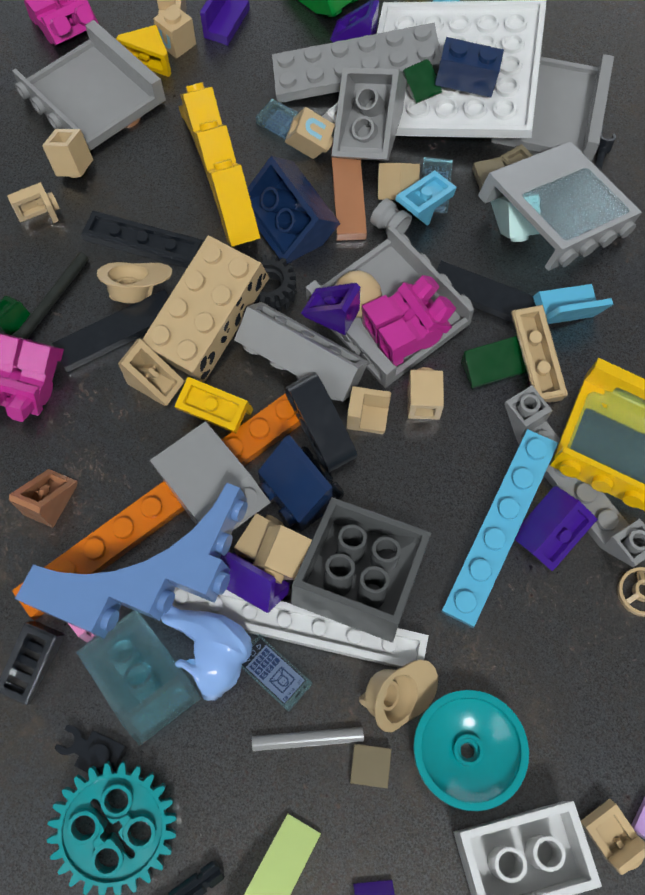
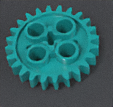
(82, 850)

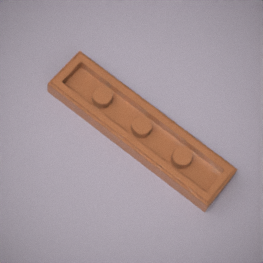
(349, 198)

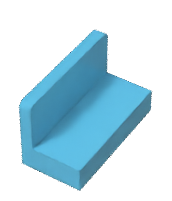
(571, 303)

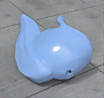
(218, 649)

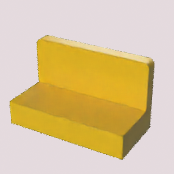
(212, 405)

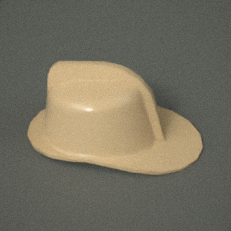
(132, 281)
(400, 694)

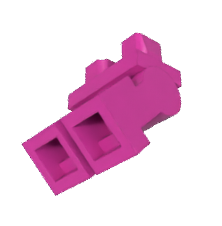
(60, 18)
(408, 319)
(31, 388)

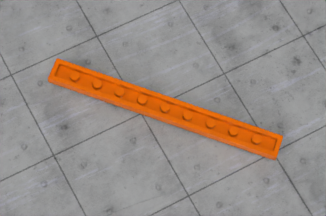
(160, 505)

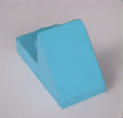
(426, 196)

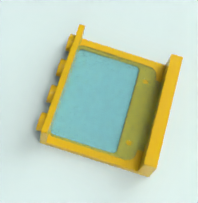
(607, 434)

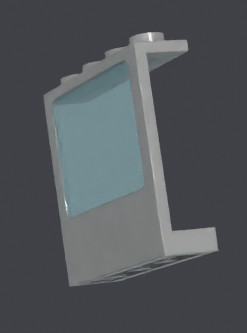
(564, 201)

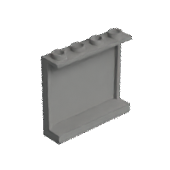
(93, 88)
(568, 106)
(392, 265)

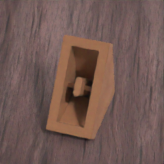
(44, 497)

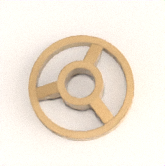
(635, 590)

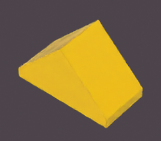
(148, 48)

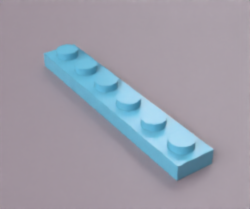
(499, 528)

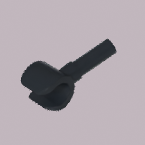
(604, 147)

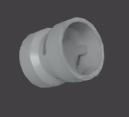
(388, 215)

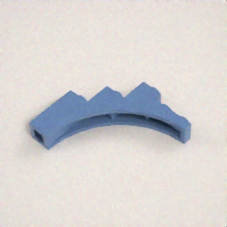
(146, 587)

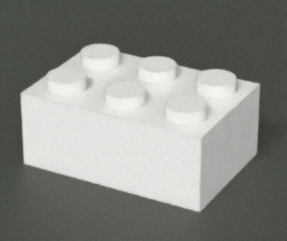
(529, 854)

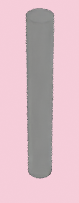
(307, 738)

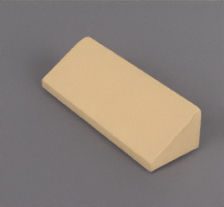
(539, 353)

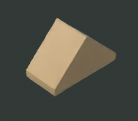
(149, 373)

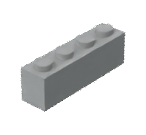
(299, 350)

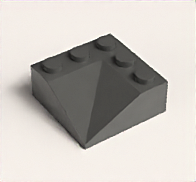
(360, 569)

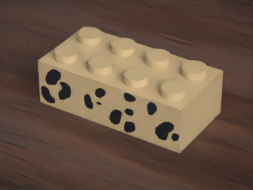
(206, 308)

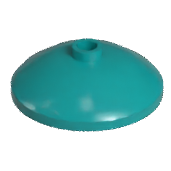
(497, 744)

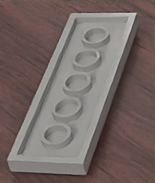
(319, 68)

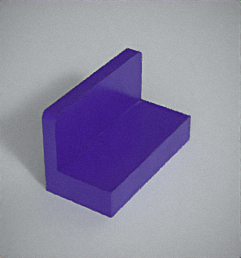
(222, 19)
(554, 527)
(253, 583)

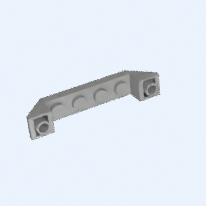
(611, 530)

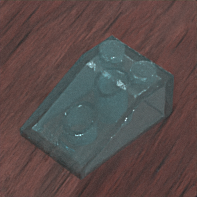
(138, 677)

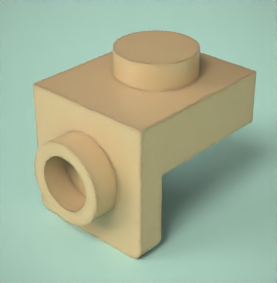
(33, 202)
(615, 837)

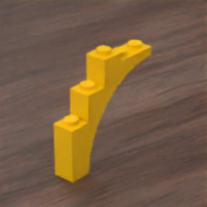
(220, 165)

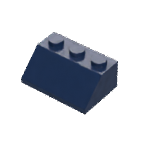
(289, 210)

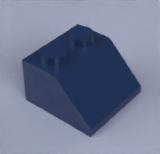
(469, 67)
(295, 485)

